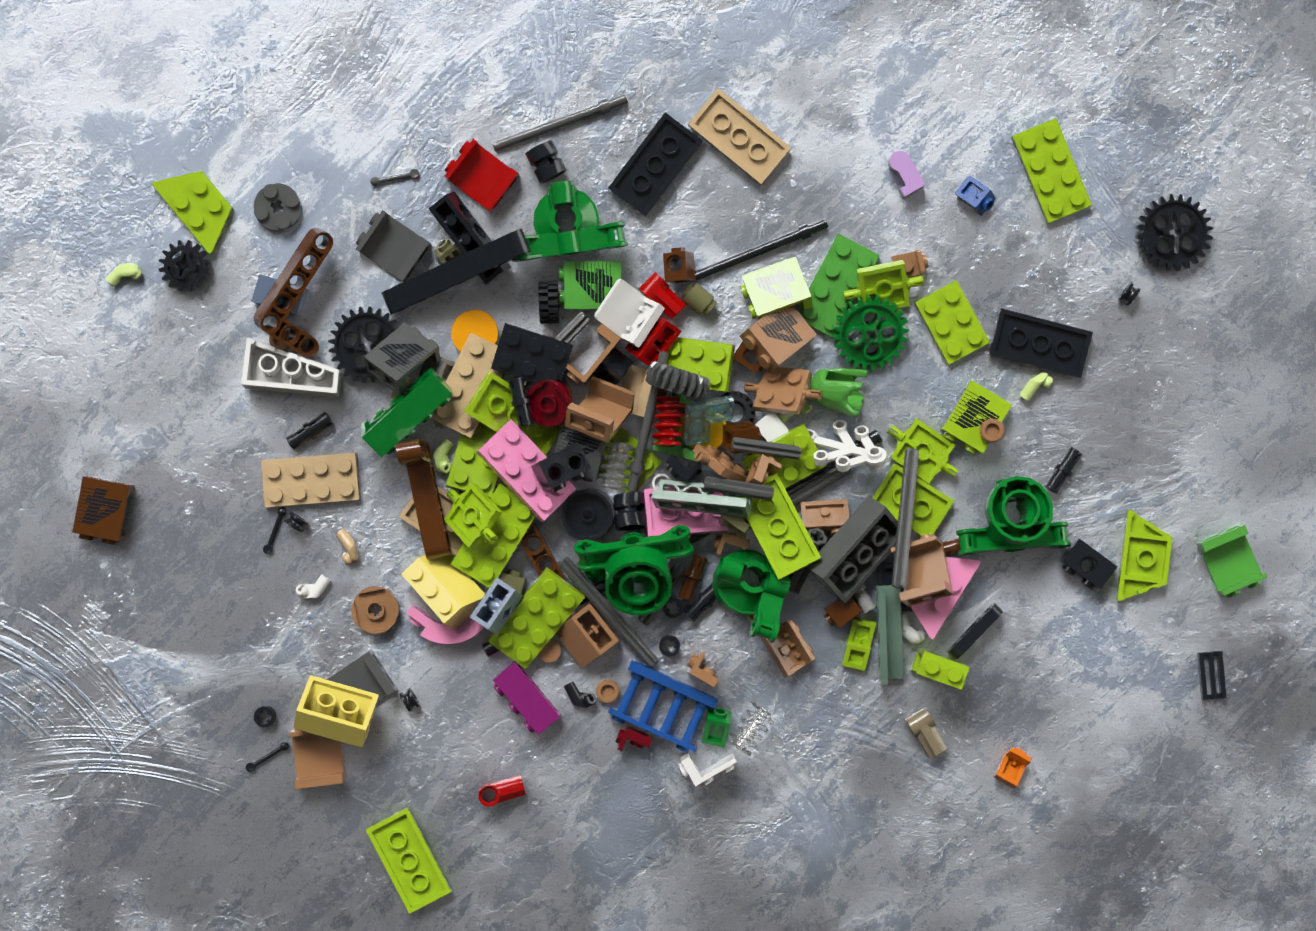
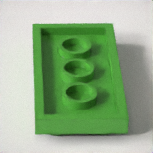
(833, 277)

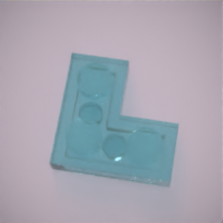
(702, 413)

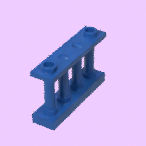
(681, 693)

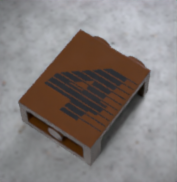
(101, 509)

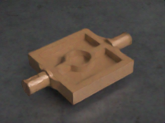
(783, 391)
(720, 463)

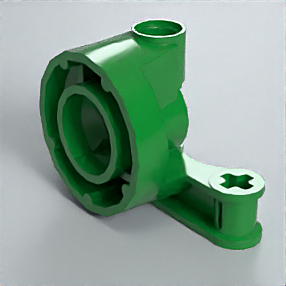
(588, 233)
(1002, 534)
(636, 567)
(743, 600)

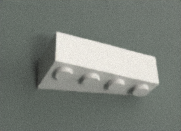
(286, 372)

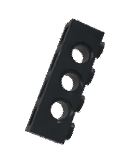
(464, 230)

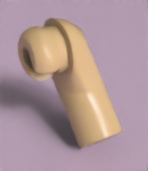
(350, 546)

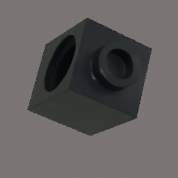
(614, 367)

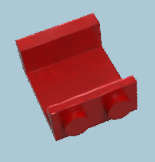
(481, 175)

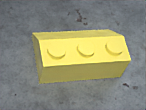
(444, 588)
(335, 711)

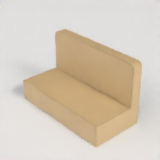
(636, 383)

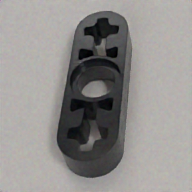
(976, 629)

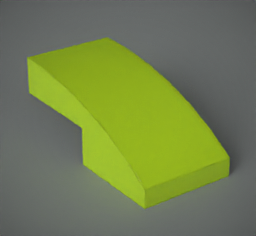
(859, 643)

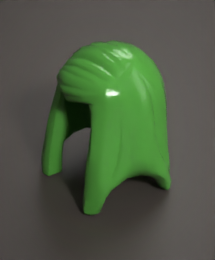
(839, 389)

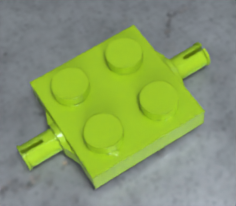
(886, 281)
(932, 449)
(472, 516)

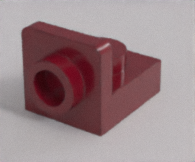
(637, 737)

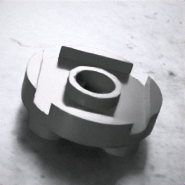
(283, 219)

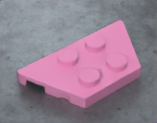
(934, 613)

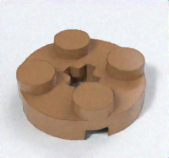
(367, 620)

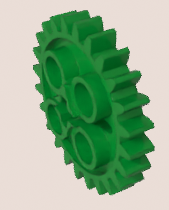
(886, 344)

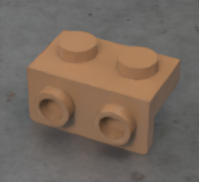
(789, 649)

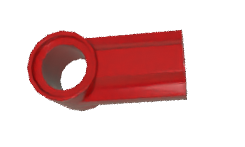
(658, 290)
(504, 789)

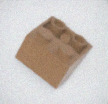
(586, 635)

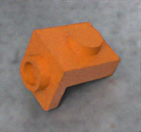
(1012, 767)

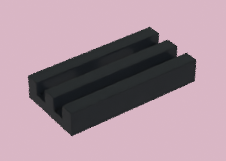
(1221, 676)

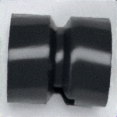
(541, 154)
(629, 511)

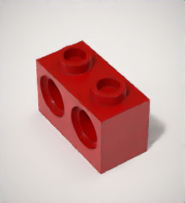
(658, 339)

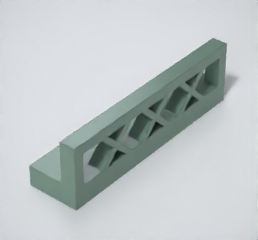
(700, 502)
(889, 633)

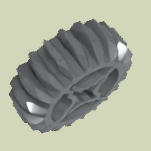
(677, 380)

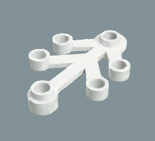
(870, 455)

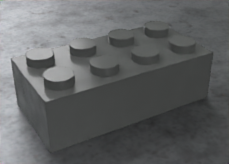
(856, 549)

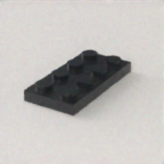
(655, 164)
(1040, 343)

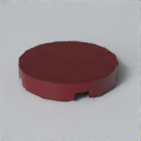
(549, 402)

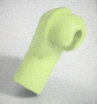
(124, 270)
(441, 457)

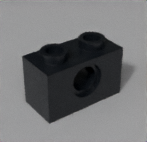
(1101, 566)

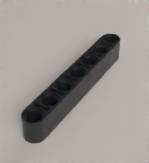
(456, 271)

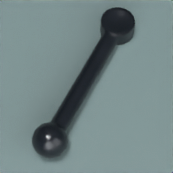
(268, 548)
(252, 765)

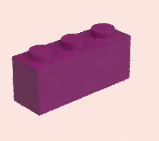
(526, 698)

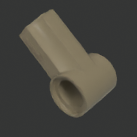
(924, 729)

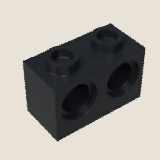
(559, 463)

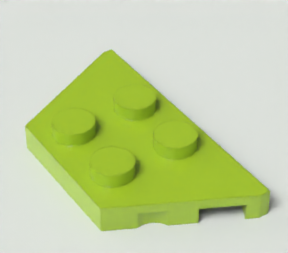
(197, 205)
(1143, 557)

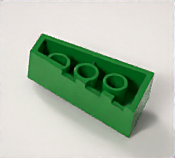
(406, 413)

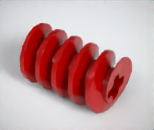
(668, 422)

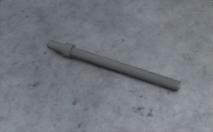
(603, 106)
(637, 465)

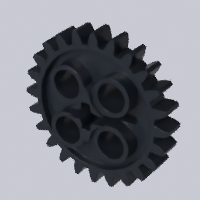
(1152, 234)
(347, 354)

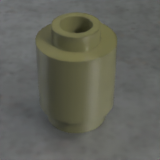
(698, 299)

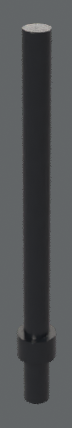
(803, 232)

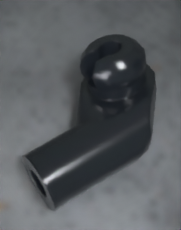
(579, 699)

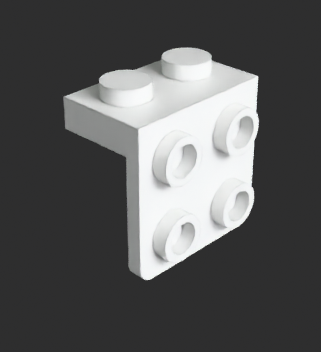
(628, 313)
(705, 777)

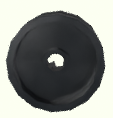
(602, 514)

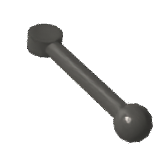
(414, 173)

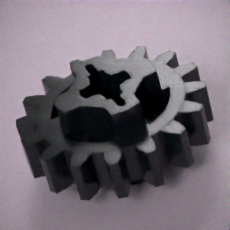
(184, 274)

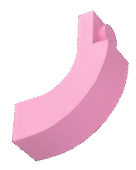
(441, 633)

